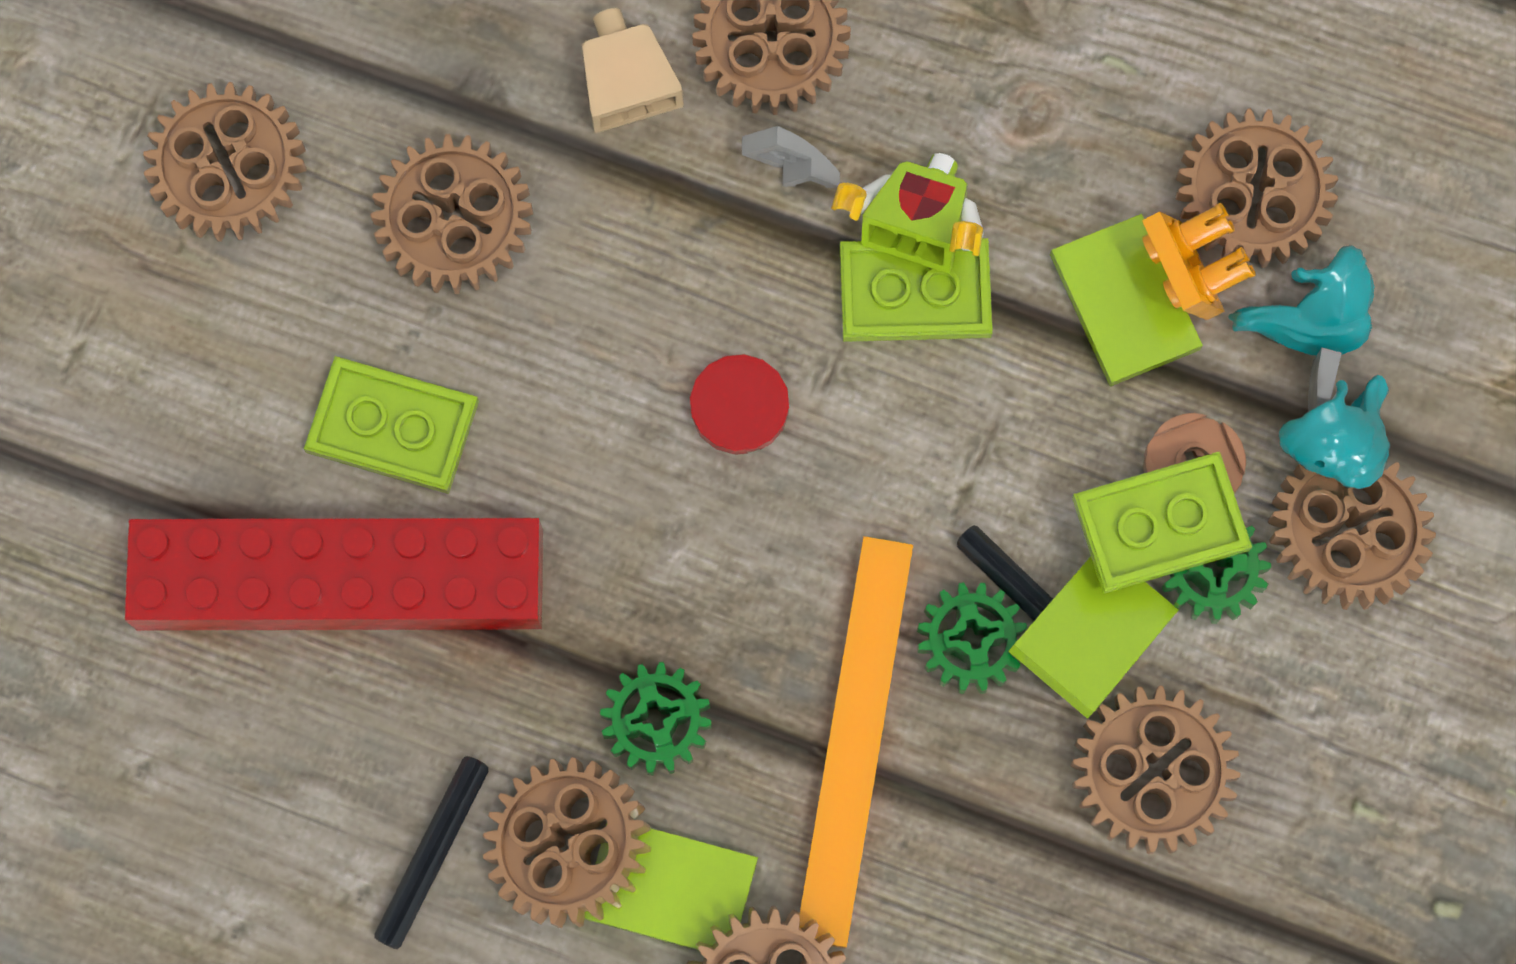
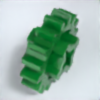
(1214, 591)
(967, 616)
(679, 711)

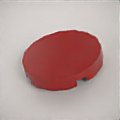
(739, 404)

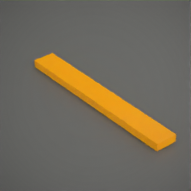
(855, 738)

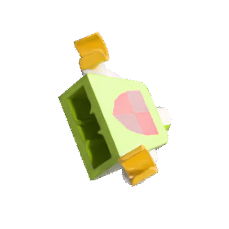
(916, 213)

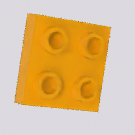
(1188, 281)

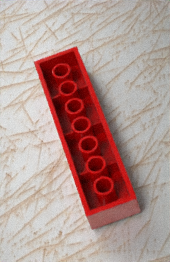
(335, 574)

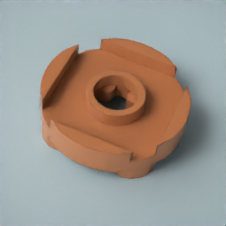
(1198, 435)

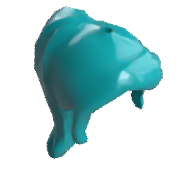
(1328, 316)
(1341, 438)

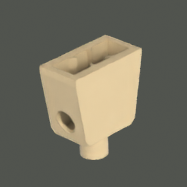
(627, 73)

